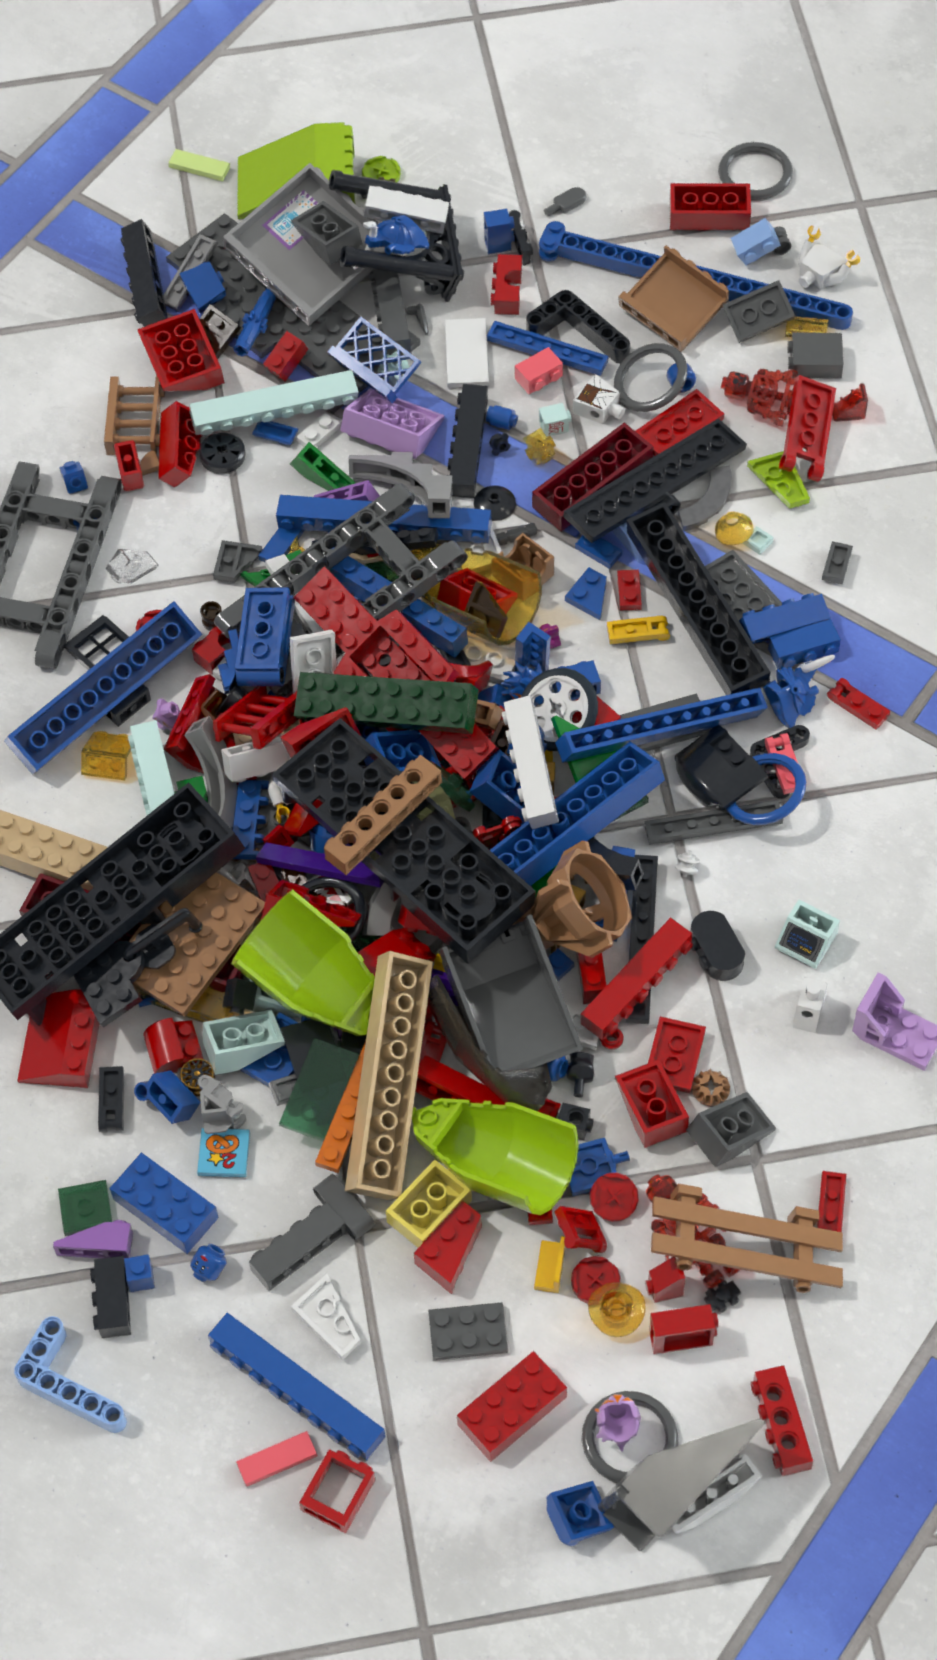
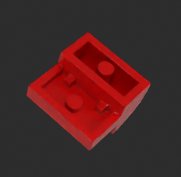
(171, 1044)

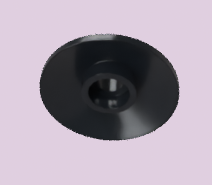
(501, 507)

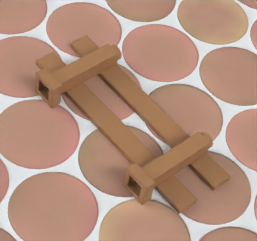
(797, 1230)

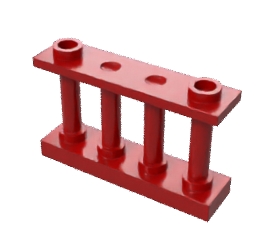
(263, 728)

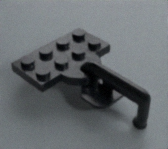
(110, 976)

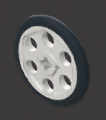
(570, 681)

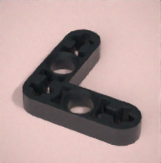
(797, 743)

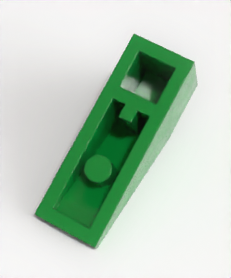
(320, 469)

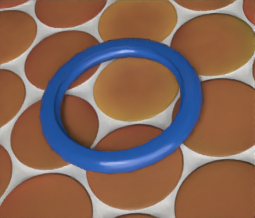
(789, 806)

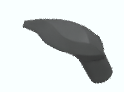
(419, 310)

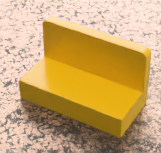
(550, 1266)

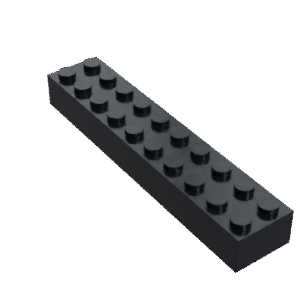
(697, 601)

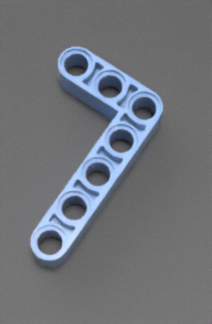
(63, 1385)

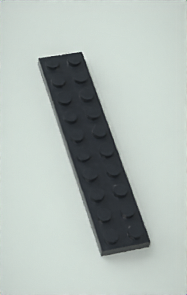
(654, 480)

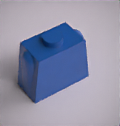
(203, 285)

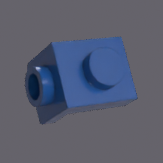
(73, 477)

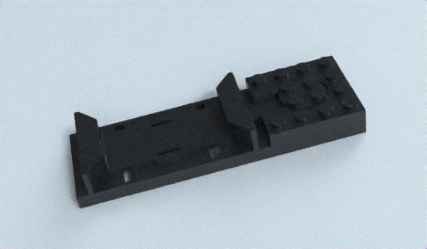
(429, 863)
(149, 864)

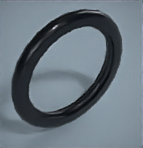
(352, 891)

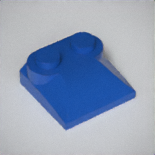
(576, 1513)

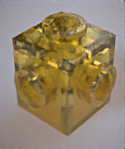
(539, 447)

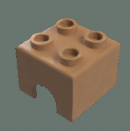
(533, 556)

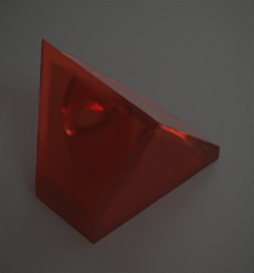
(852, 405)

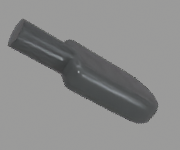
(567, 201)

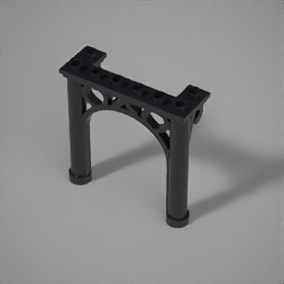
(443, 273)

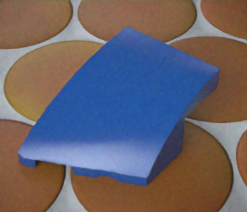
(227, 670)

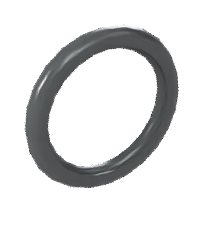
(758, 147)
(664, 399)
(590, 1423)

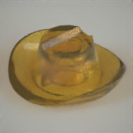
(616, 1308)

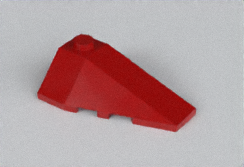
(337, 913)

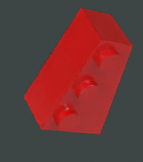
(448, 1247)

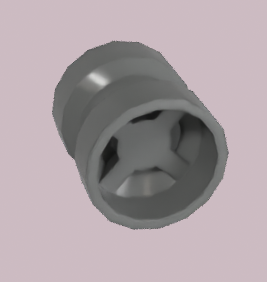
(784, 241)

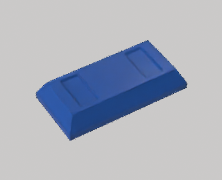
(275, 432)

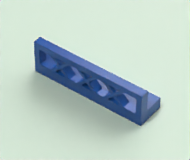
(532, 647)

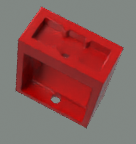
(683, 1329)
(327, 1514)

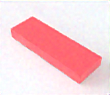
(276, 1458)

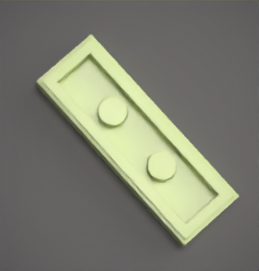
(199, 165)

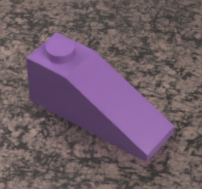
(359, 491)
(100, 1241)

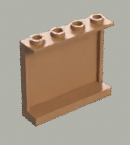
(675, 299)

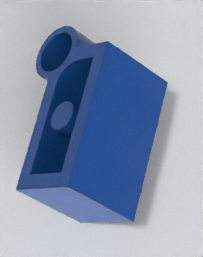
(168, 1096)

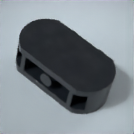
(717, 946)

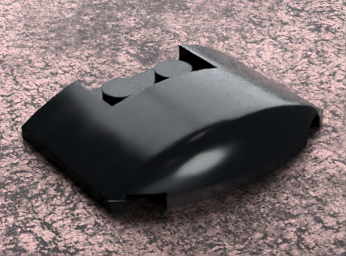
(718, 769)

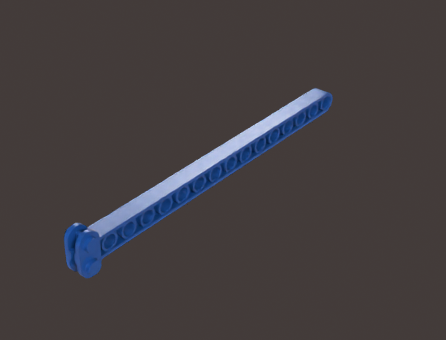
(560, 243)

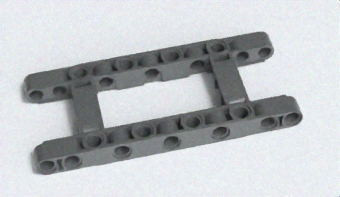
(23, 504)
(346, 539)

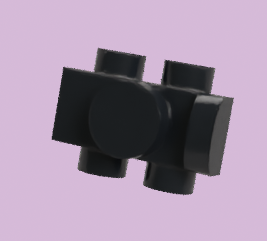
(724, 1293)

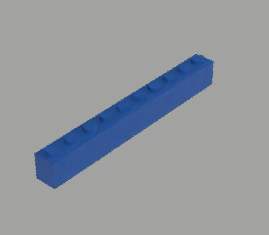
(328, 513)
(661, 724)

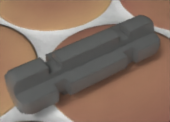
(512, 534)

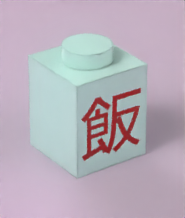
(554, 419)

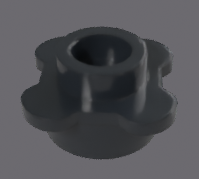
(499, 443)

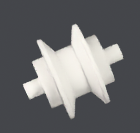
(687, 863)

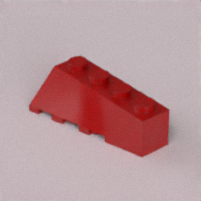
(177, 444)

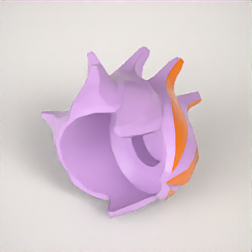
(618, 1420)

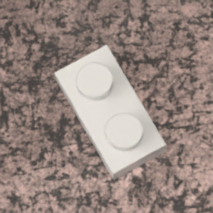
(319, 431)

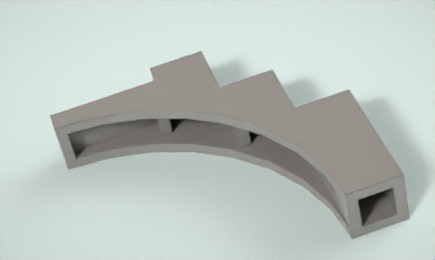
(416, 477)

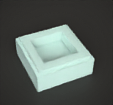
(759, 540)

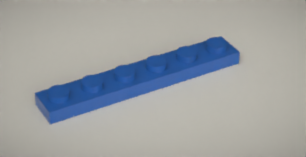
(533, 343)

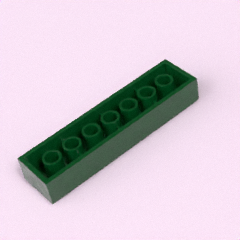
(389, 701)

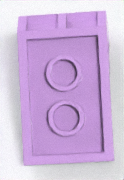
(891, 1028)

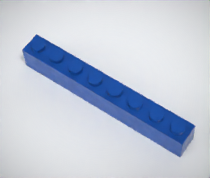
(432, 624)
(296, 1386)

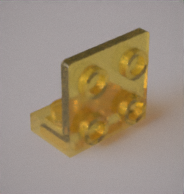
(105, 756)

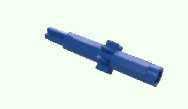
(254, 323)

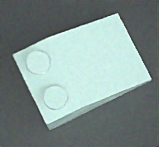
(240, 1040)

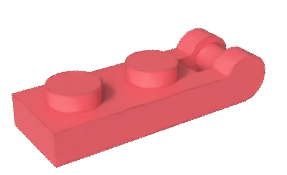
(784, 775)

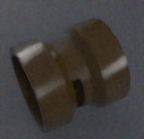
(208, 613)

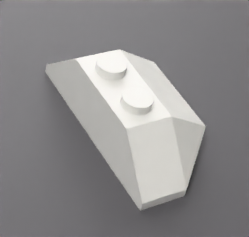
(722, 1492)

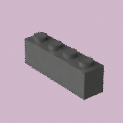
(297, 1246)

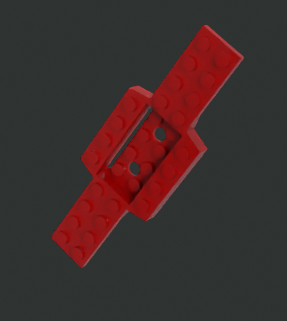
(368, 640)

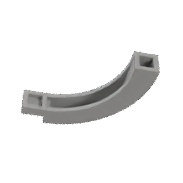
(221, 790)
(379, 912)

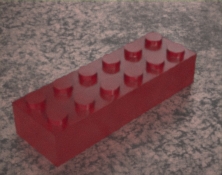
(591, 471)

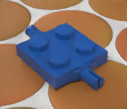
(592, 1162)

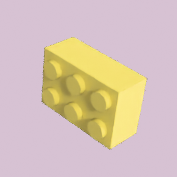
(427, 1203)

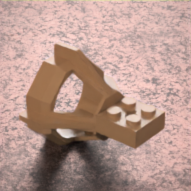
(563, 920)

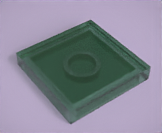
(84, 1206)

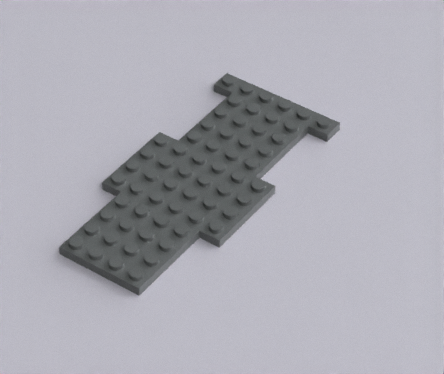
(243, 293)

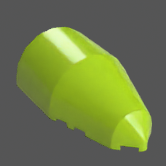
(308, 966)
(501, 1150)

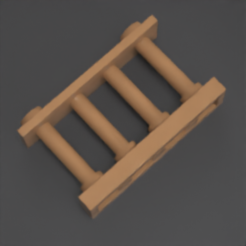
(116, 407)

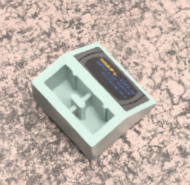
(807, 934)

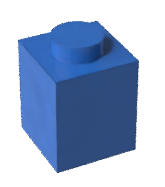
(139, 1273)

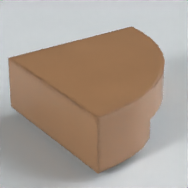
(149, 463)

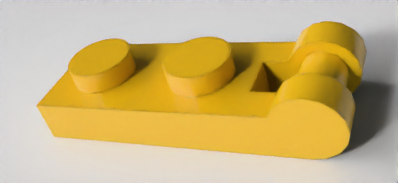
(638, 629)

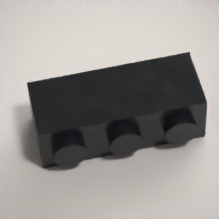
(111, 1297)

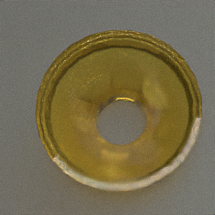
(734, 533)

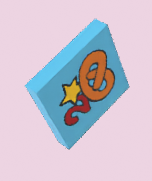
(224, 1153)

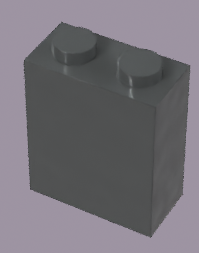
(816, 354)

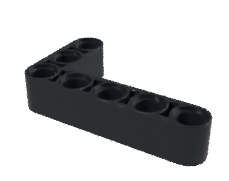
(584, 319)

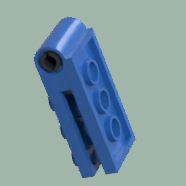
(264, 637)

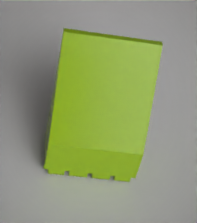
(274, 164)

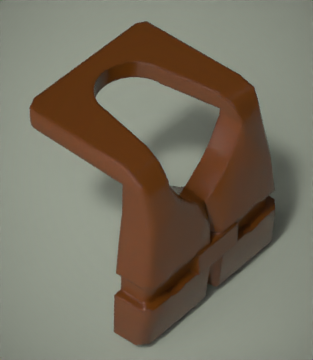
(217, 693)

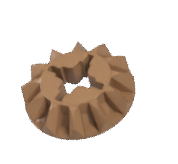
(703, 1094)

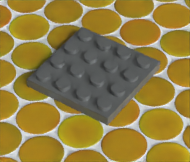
(740, 585)

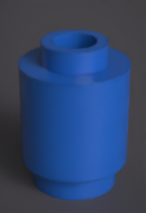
(501, 417)

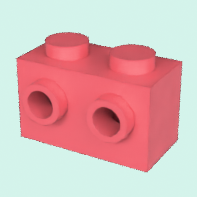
(538, 370)

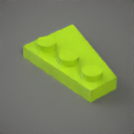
(783, 484)

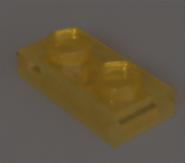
(806, 325)

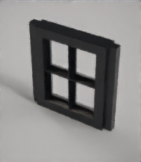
(88, 634)

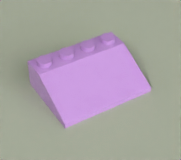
(389, 425)

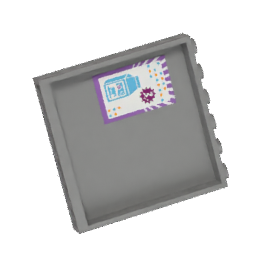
(282, 257)

